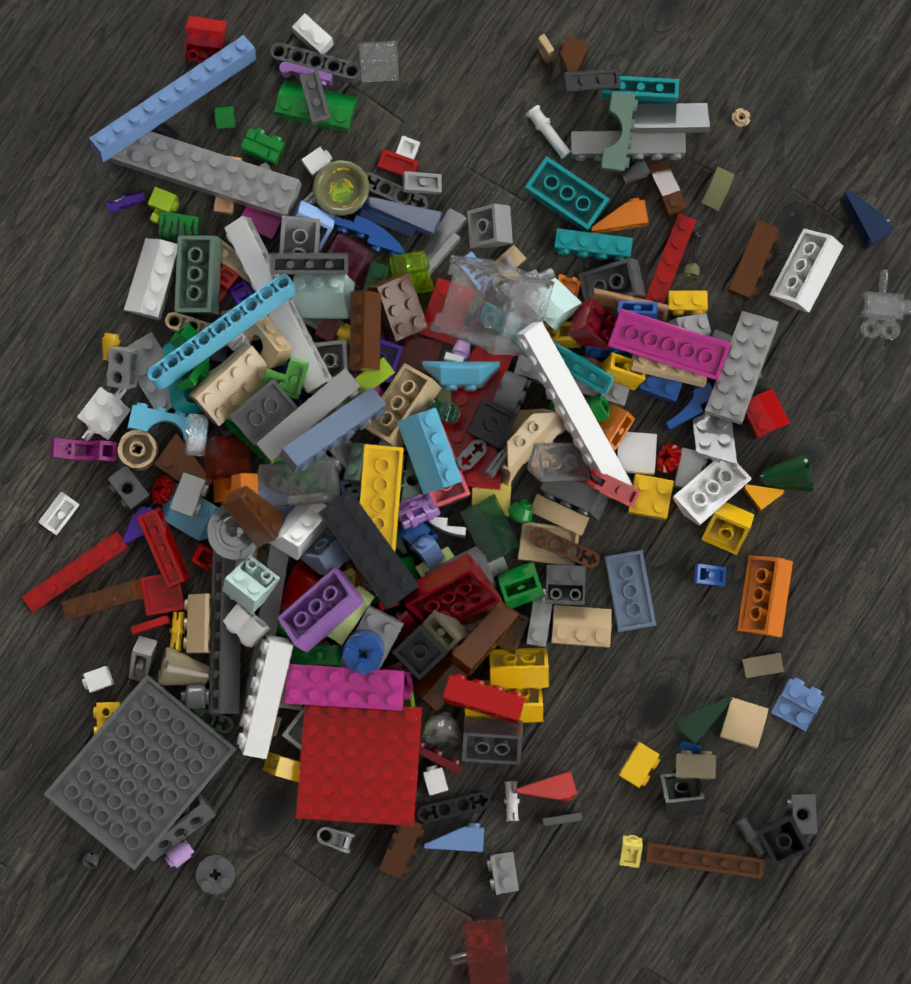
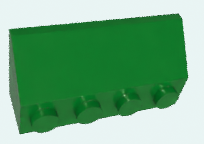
(293, 106)

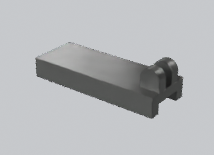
(315, 97)

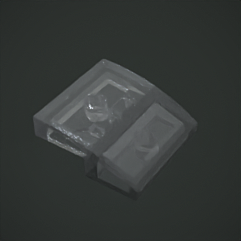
(379, 61)

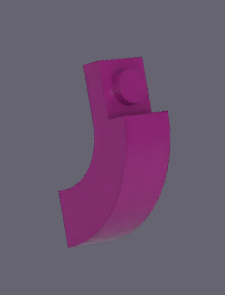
(83, 450)

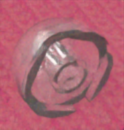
(442, 730)

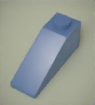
(464, 839)

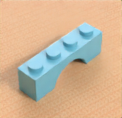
(143, 418)

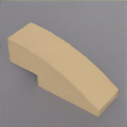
(559, 514)

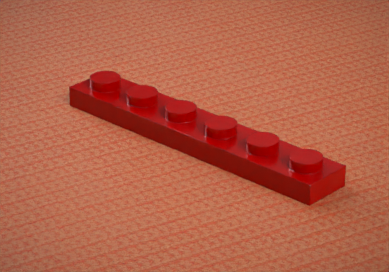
(670, 259)
(75, 572)

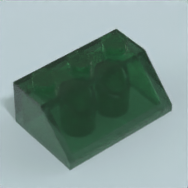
(489, 528)

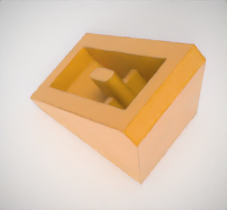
(761, 496)

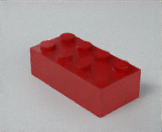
(484, 699)

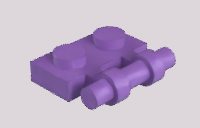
(416, 505)

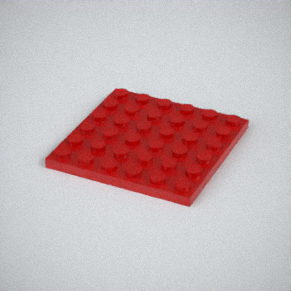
(359, 765)

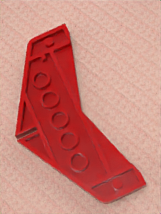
(468, 404)

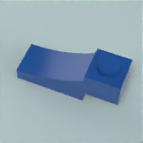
(699, 397)

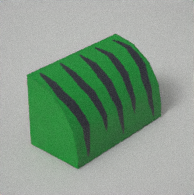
(175, 225)

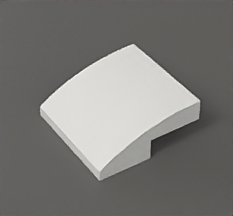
(638, 453)
(441, 525)

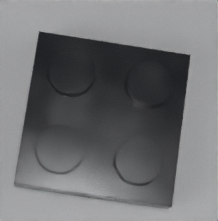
(491, 424)

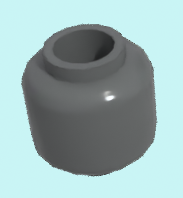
(195, 696)

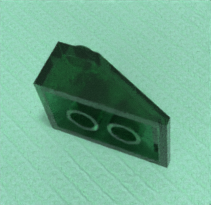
(696, 723)

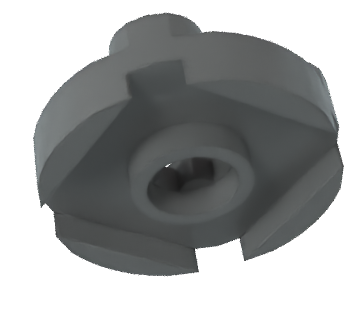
(207, 882)

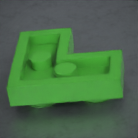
(292, 380)

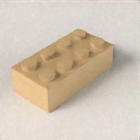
(230, 384)

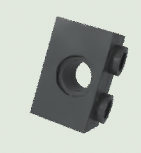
(120, 480)
(808, 803)

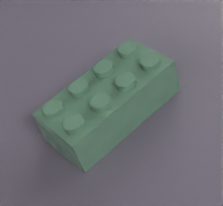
(198, 275)

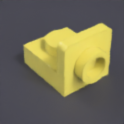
(631, 851)

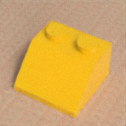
(728, 528)

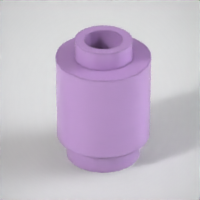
(179, 854)

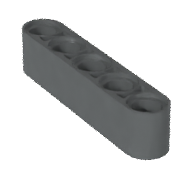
(326, 61)

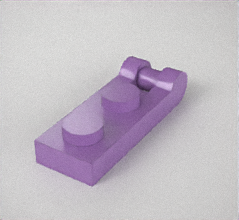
(288, 69)

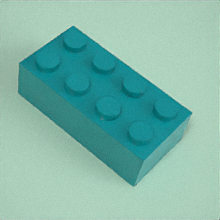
(566, 195)

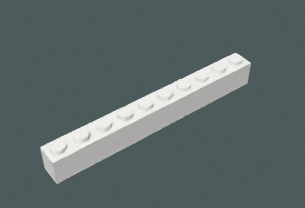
(255, 261)
(569, 402)

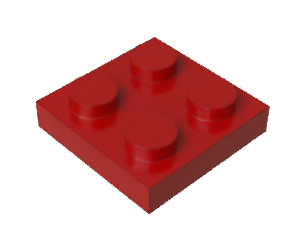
(160, 598)

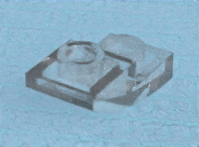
(196, 434)

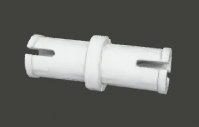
(511, 801)

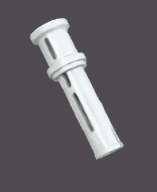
(543, 124)

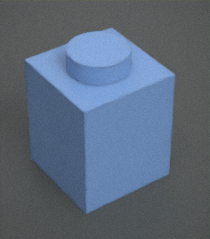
(428, 551)

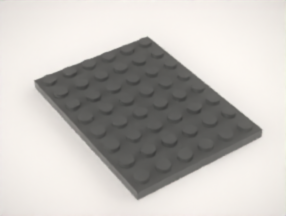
(140, 772)

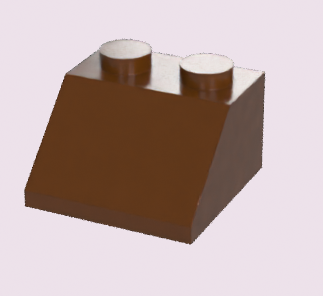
(572, 54)

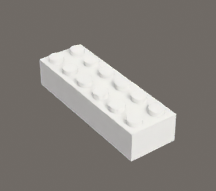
(265, 696)

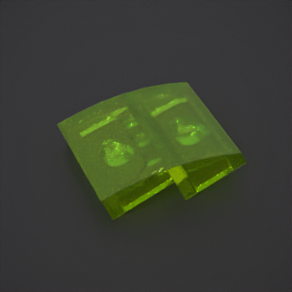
(415, 264)

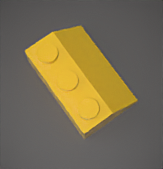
(520, 670)

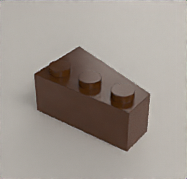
(175, 462)

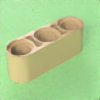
(184, 320)

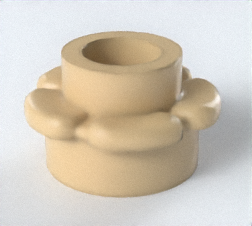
(741, 122)

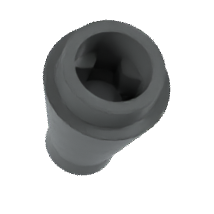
(636, 172)

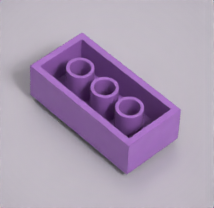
(321, 609)

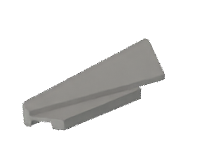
(445, 238)

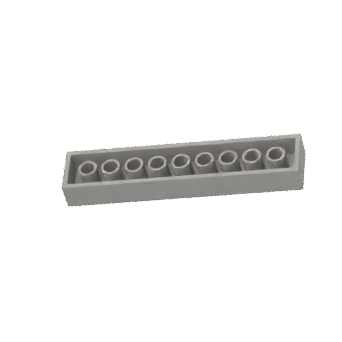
(211, 173)

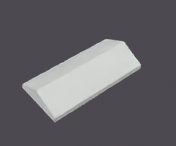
(710, 490)

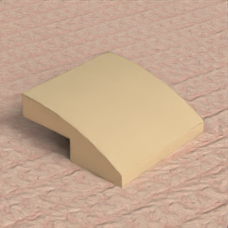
(744, 723)

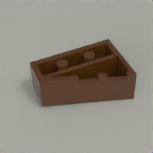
(254, 515)
(401, 848)

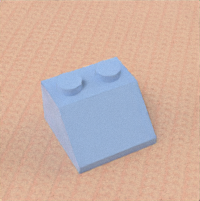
(326, 223)

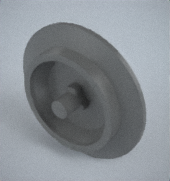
(228, 537)

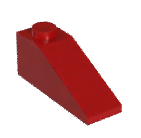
(551, 788)

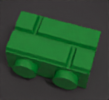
(263, 146)

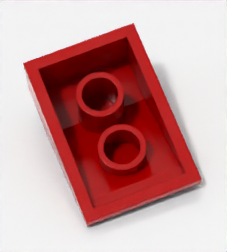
(436, 306)

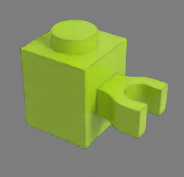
(162, 201)

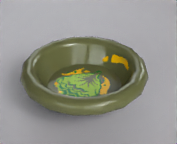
(341, 187)

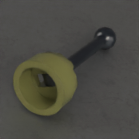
(692, 269)

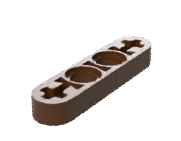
(565, 545)

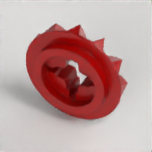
(670, 463)
(163, 495)

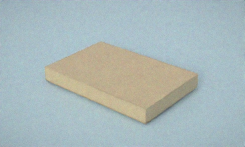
(532, 552)

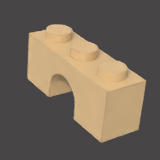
(275, 346)

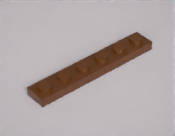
(704, 860)

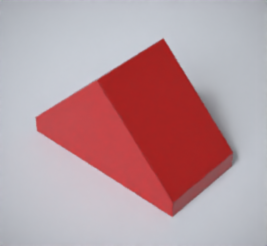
(203, 557)

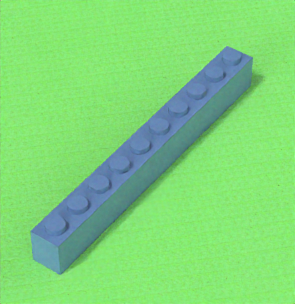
(172, 98)

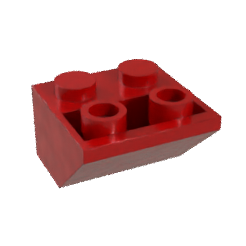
(204, 38)

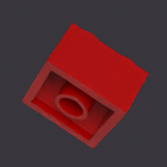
(765, 414)

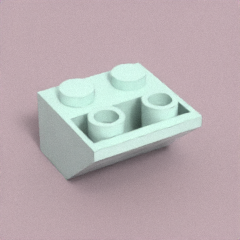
(250, 584)

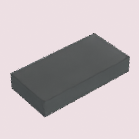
(560, 819)

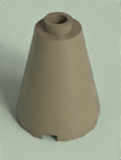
(181, 669)

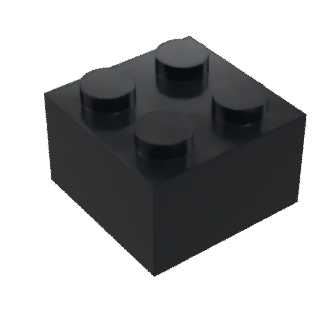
(419, 651)

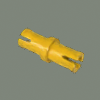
(177, 630)

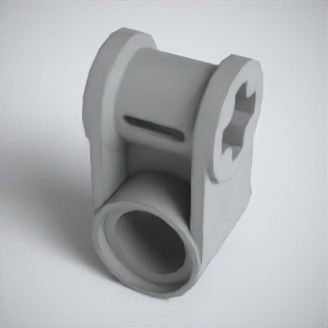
(337, 838)

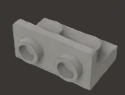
(503, 873)

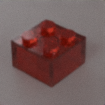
(226, 457)

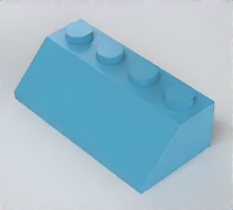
(429, 451)

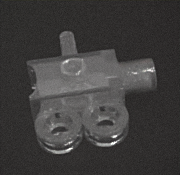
(883, 307)

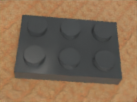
(263, 411)

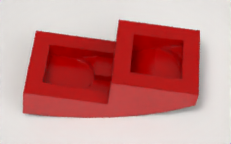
(227, 280)

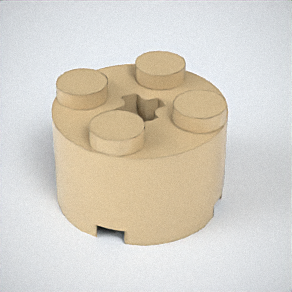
(148, 454)

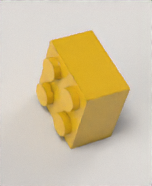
(653, 498)

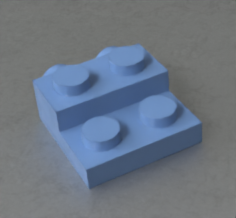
(797, 703)

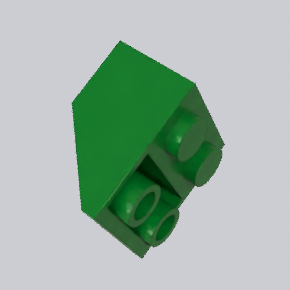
(520, 585)

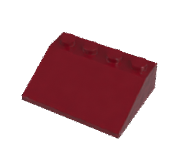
(454, 590)

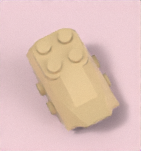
(531, 427)

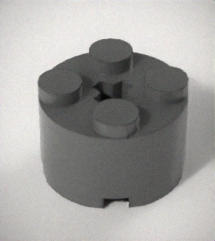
(512, 392)

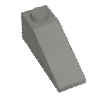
(539, 622)

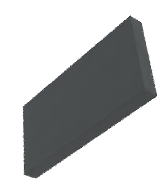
(671, 118)

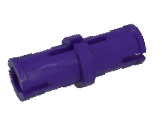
(126, 201)

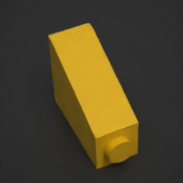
(282, 766)

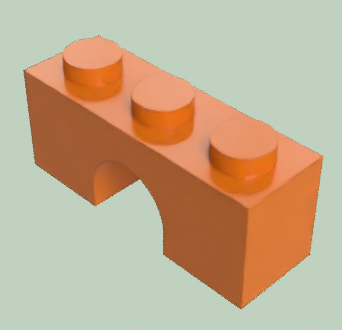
(226, 485)

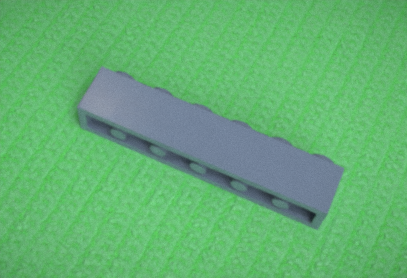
(332, 430)

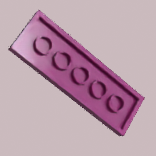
(669, 344)
(344, 687)

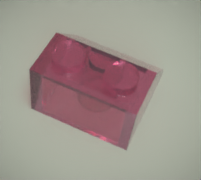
(358, 255)

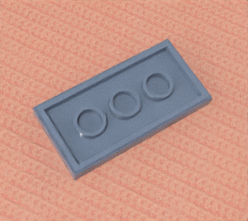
(630, 591)

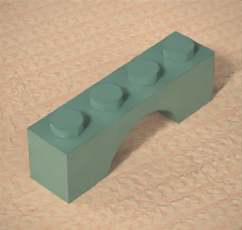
(621, 107)

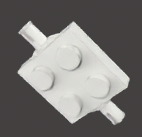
(104, 413)

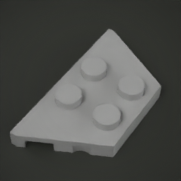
(714, 439)

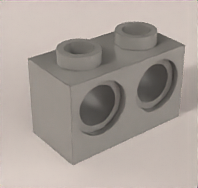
(127, 368)

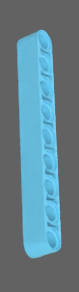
(217, 340)

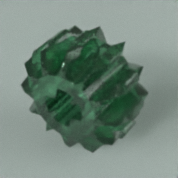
(447, 411)

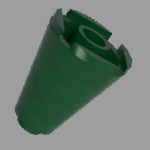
(789, 475)

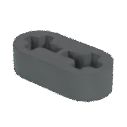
(474, 458)

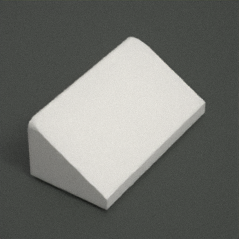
(58, 513)

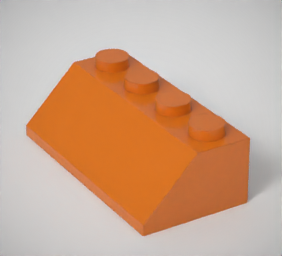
(765, 596)

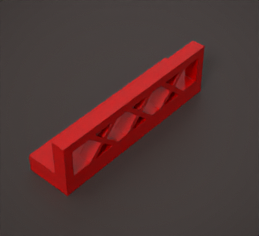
(163, 547)

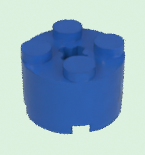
(414, 534)
(359, 661)

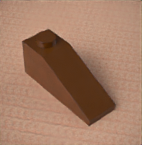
(667, 189)

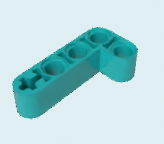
(180, 400)

